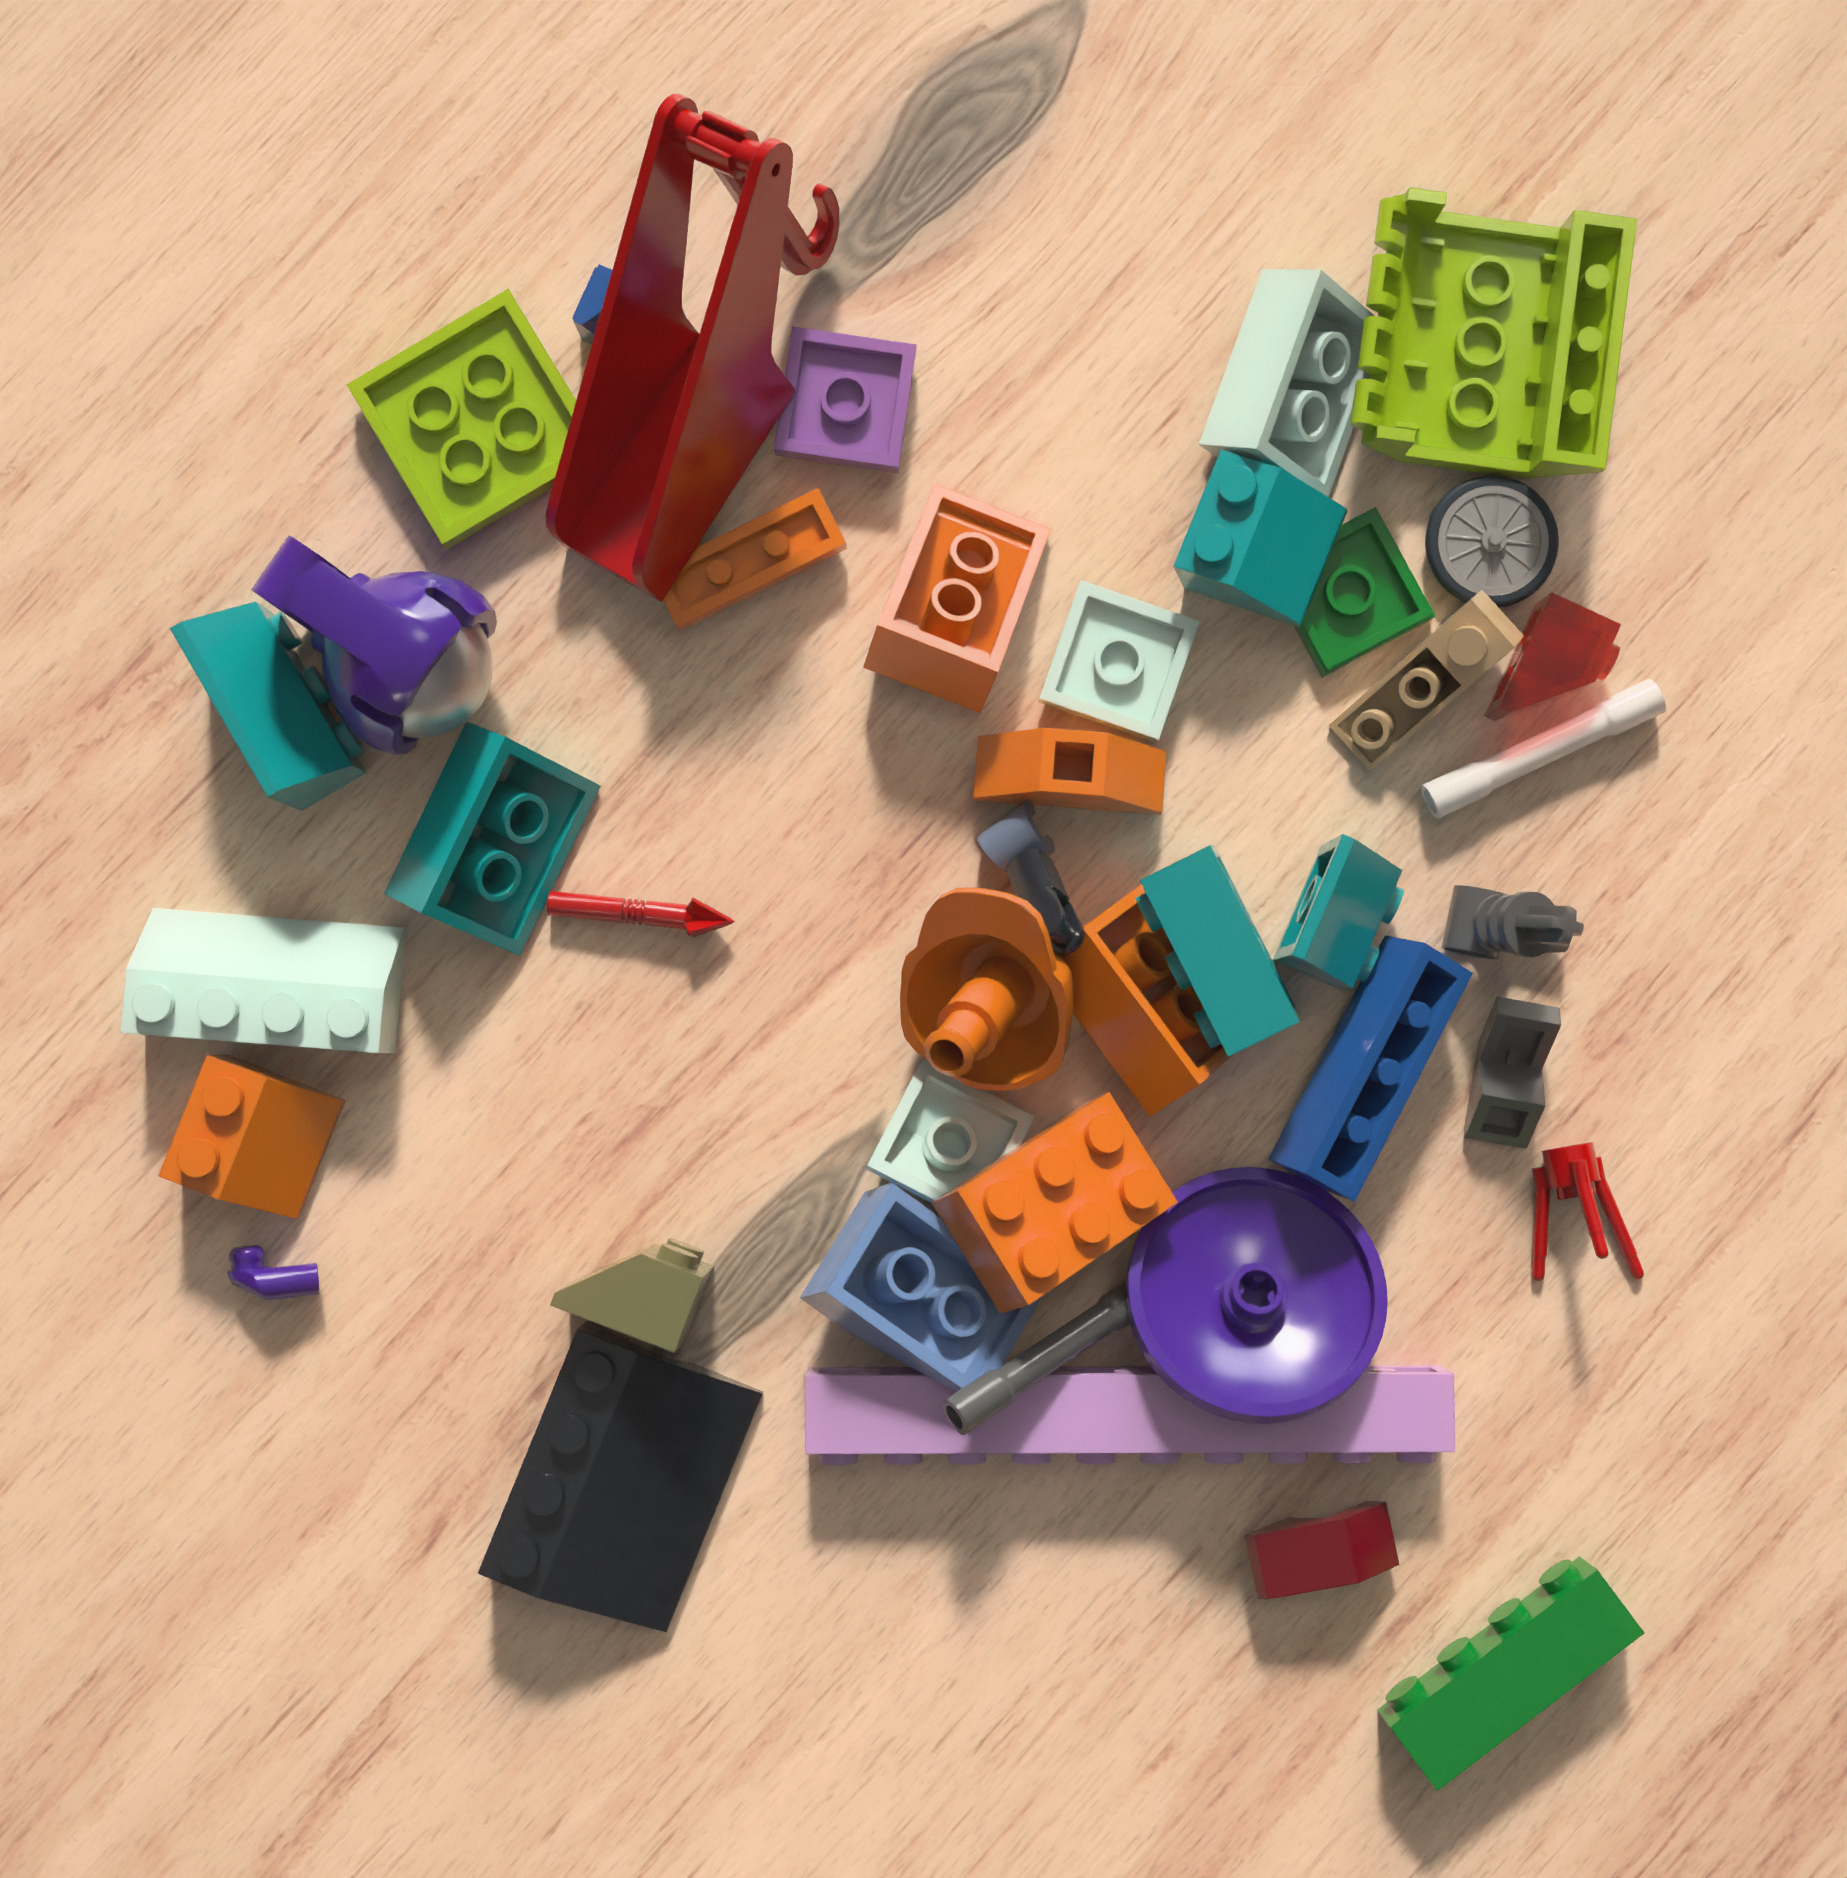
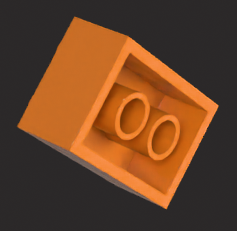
(1054, 1203)

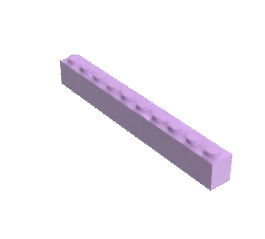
(1119, 1411)

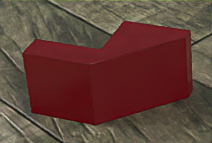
(1322, 1552)

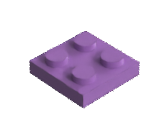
(846, 399)

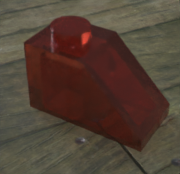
(1559, 655)

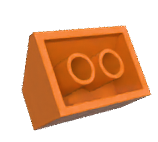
(1137, 1008)

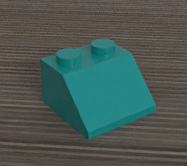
(1259, 539)
(1340, 914)

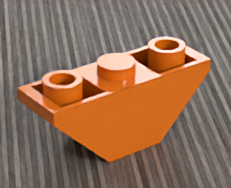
(1070, 770)

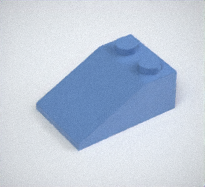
(912, 1292)

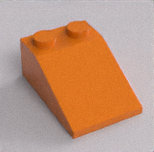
(956, 598)

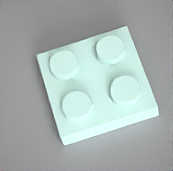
(1118, 661)

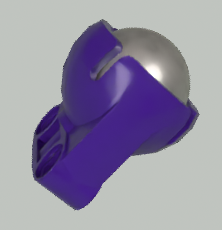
(397, 650)

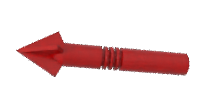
(694, 918)

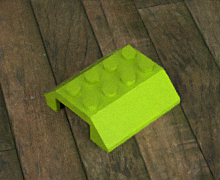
(1492, 339)

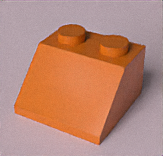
(251, 1136)

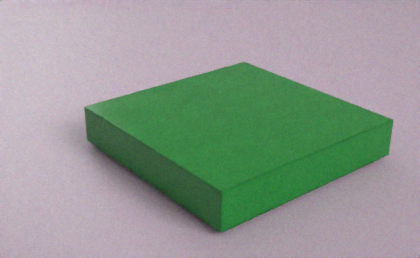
(1362, 597)

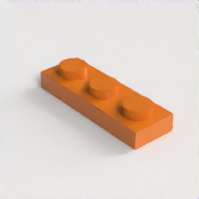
(754, 558)

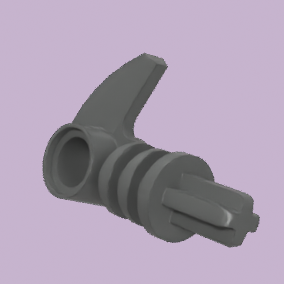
(1522, 924)

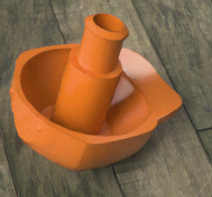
(986, 992)

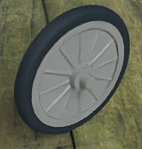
(1492, 539)

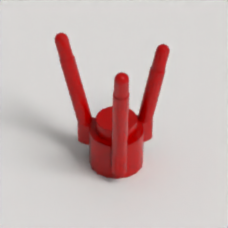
(1580, 1174)

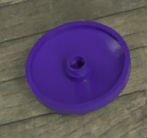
(1256, 1295)

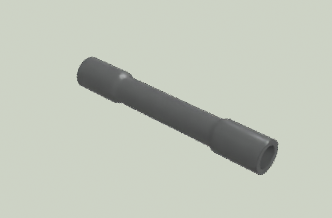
(999, 1387)

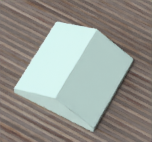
(945, 1134)

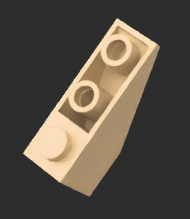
(1427, 680)

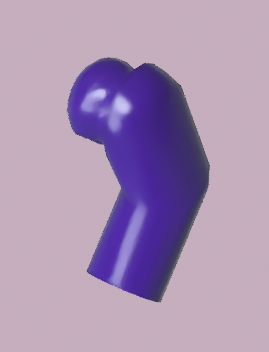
(269, 1282)

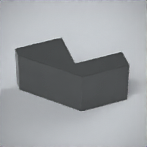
(1508, 1074)

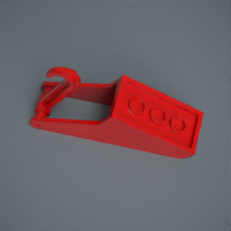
(671, 411)

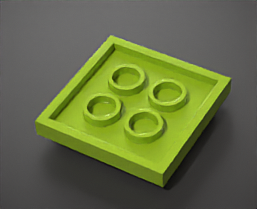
(471, 417)

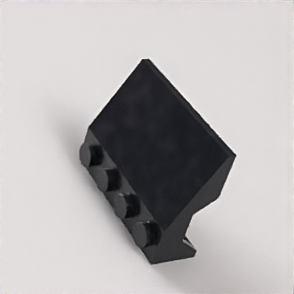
(620, 1481)

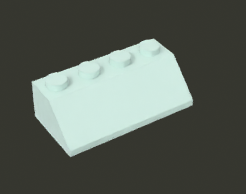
(265, 981)

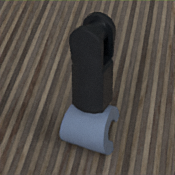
(1024, 855)

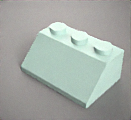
(1291, 377)

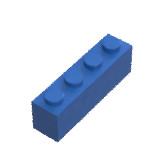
(1370, 1066)

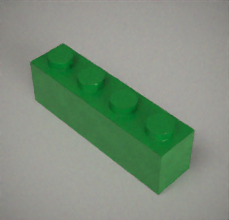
(1509, 1670)

